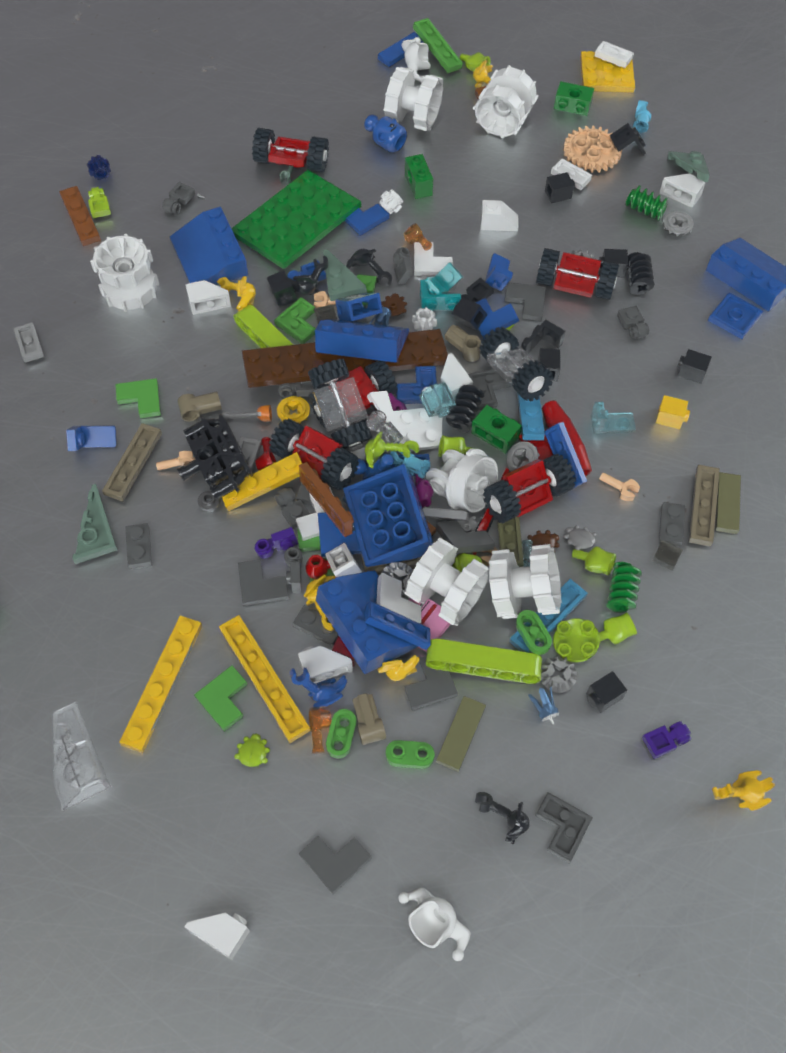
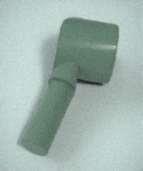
(286, 174)

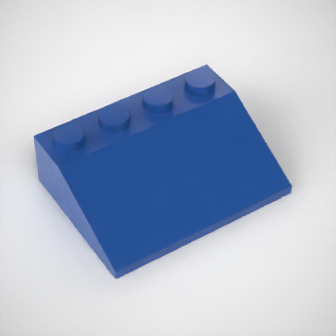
(209, 248)
(749, 272)
(360, 339)
(388, 517)
(344, 606)

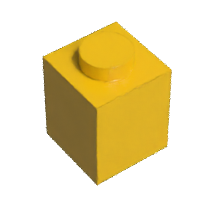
(672, 412)

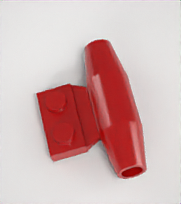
(555, 414)

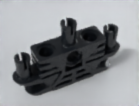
(216, 456)

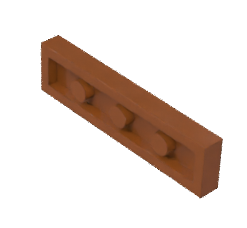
(80, 216)
(331, 505)

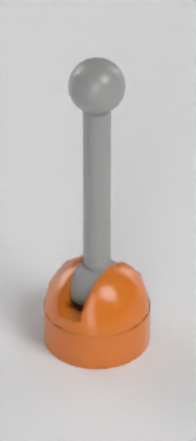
(263, 413)

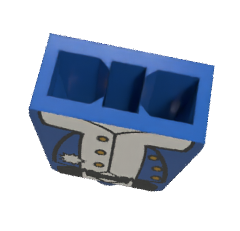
(352, 309)

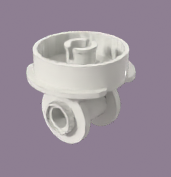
(464, 478)

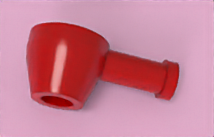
(267, 457)
(319, 570)

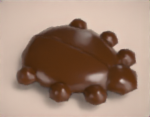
(395, 304)
(543, 539)

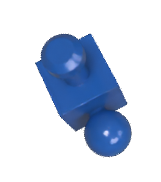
(382, 464)

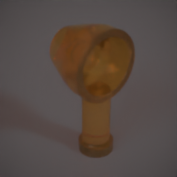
(414, 234)
(318, 720)

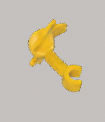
(481, 74)
(244, 290)
(311, 592)
(397, 670)
(748, 789)

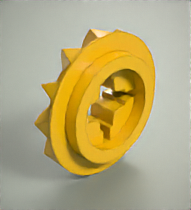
(293, 403)

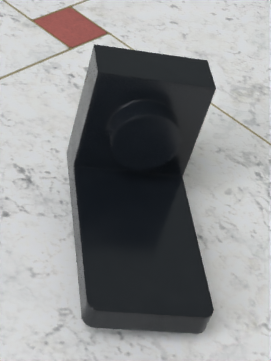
(625, 136)
(281, 288)
(547, 331)

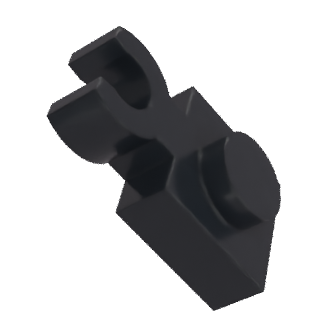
(478, 291)

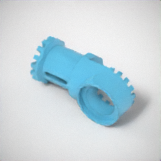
(642, 117)
(412, 463)

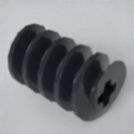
(640, 273)
(466, 404)

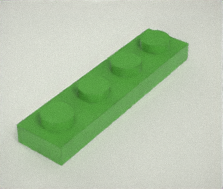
(437, 45)

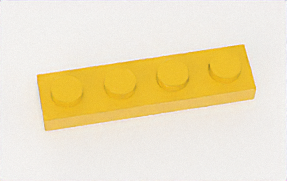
(264, 481)

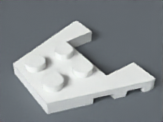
(411, 423)

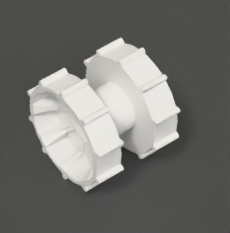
(404, 96)
(505, 101)
(125, 272)
(436, 574)
(512, 583)

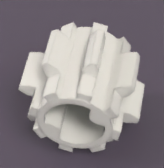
(391, 201)
(424, 319)

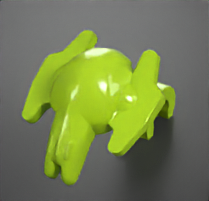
(377, 446)

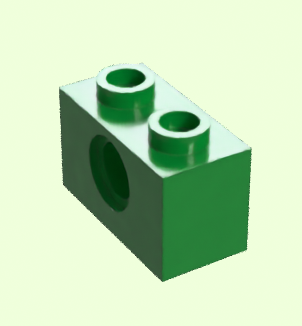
(573, 98)
(418, 176)
(502, 437)

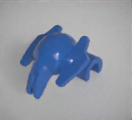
(324, 692)

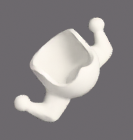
(416, 56)
(435, 921)

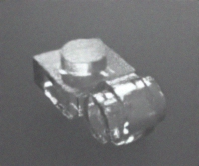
(377, 421)

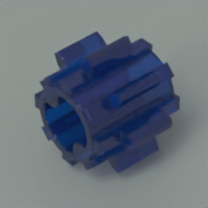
(98, 167)

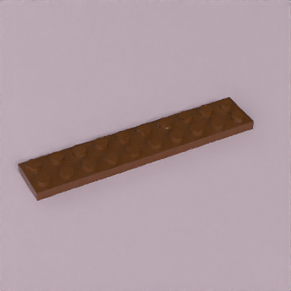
(293, 362)

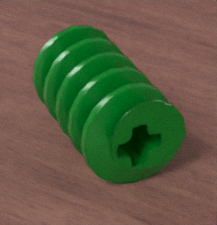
(647, 203)
(623, 587)

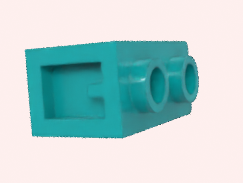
(444, 280)
(435, 301)

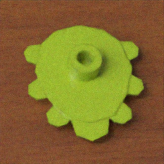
(252, 751)

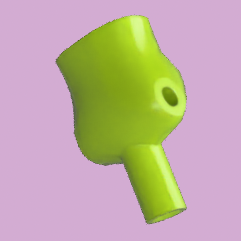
(474, 60)
(453, 443)
(596, 560)
(618, 629)

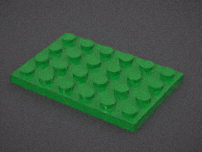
(295, 218)

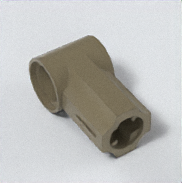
(464, 342)
(192, 407)
(369, 724)

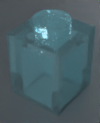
(437, 400)

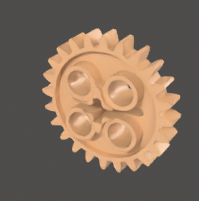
(591, 149)

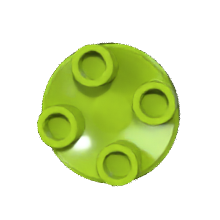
(576, 639)

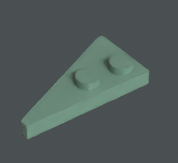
(690, 162)
(340, 279)
(95, 534)

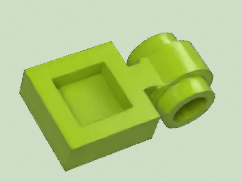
(98, 203)

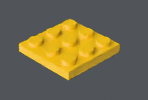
(606, 75)

